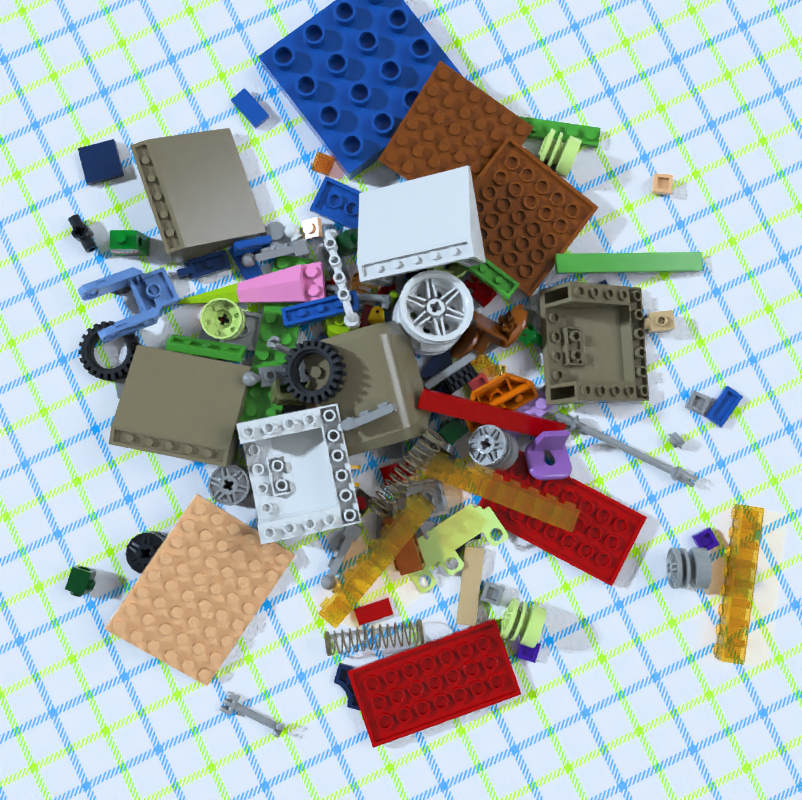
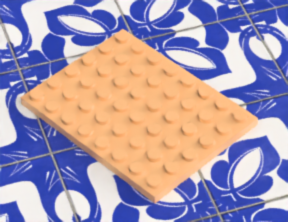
(200, 590)

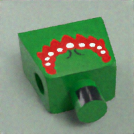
(126, 243)

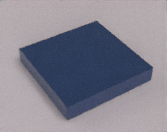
(100, 162)

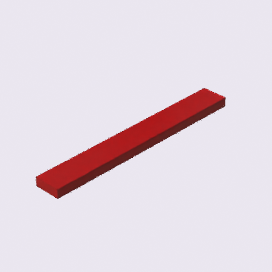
(486, 413)

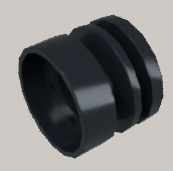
(137, 548)

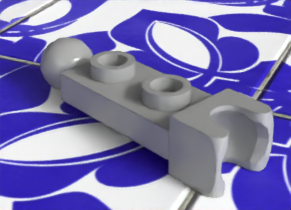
(298, 247)
(269, 374)
(351, 534)

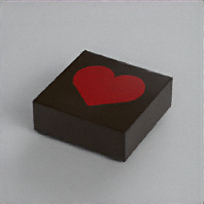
(362, 498)

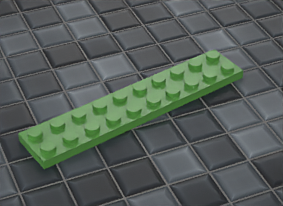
(258, 399)

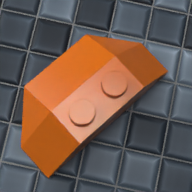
(504, 391)

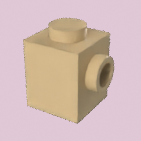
(659, 322)

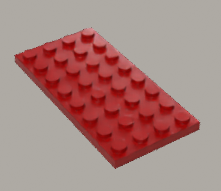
(600, 536)
(433, 682)

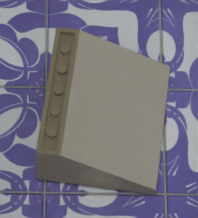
(198, 192)
(593, 344)
(181, 406)

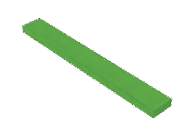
(628, 262)

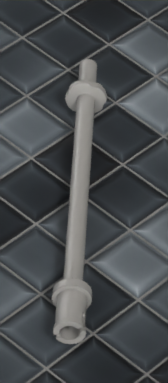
(676, 473)

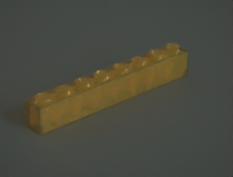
(502, 492)
(377, 559)
(738, 584)

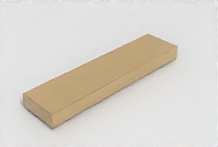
(470, 586)

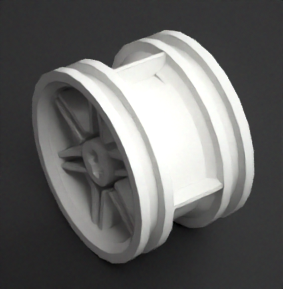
(429, 286)

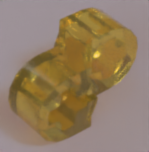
(493, 370)

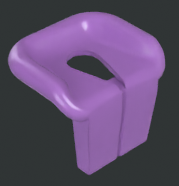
(555, 443)

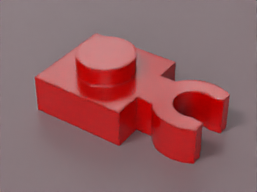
(481, 292)
(385, 471)

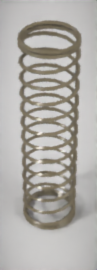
(426, 433)
(328, 641)

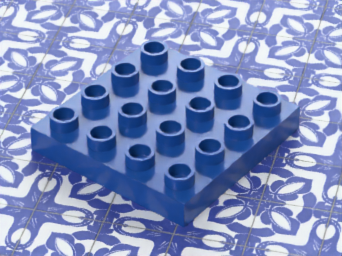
(355, 75)

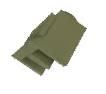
(281, 396)

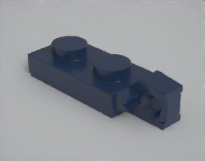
(205, 266)

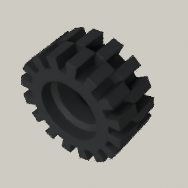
(460, 378)

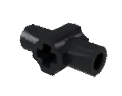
(78, 227)

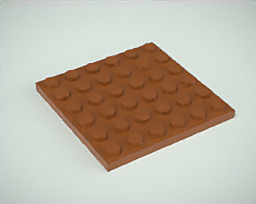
(450, 128)
(527, 214)

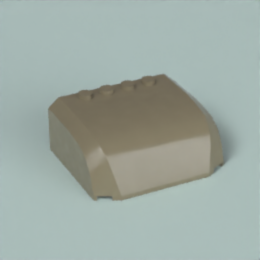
(378, 370)

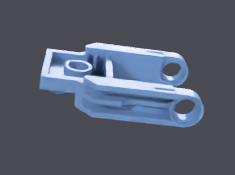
(150, 291)

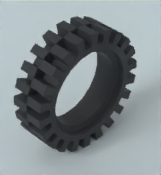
(90, 362)
(292, 371)

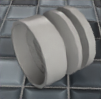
(500, 454)
(240, 490)
(688, 568)

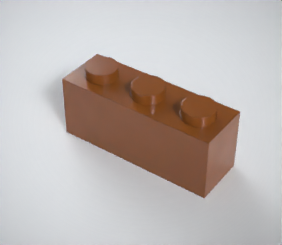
(410, 557)

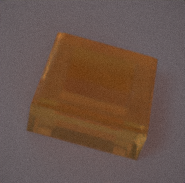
(323, 164)

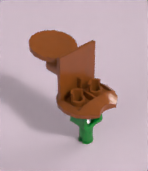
(512, 327)

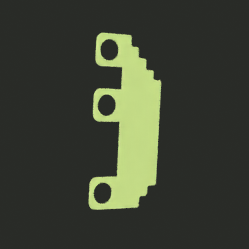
(451, 535)

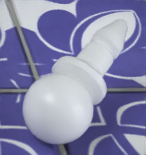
(292, 231)

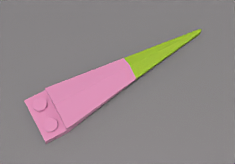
(288, 285)

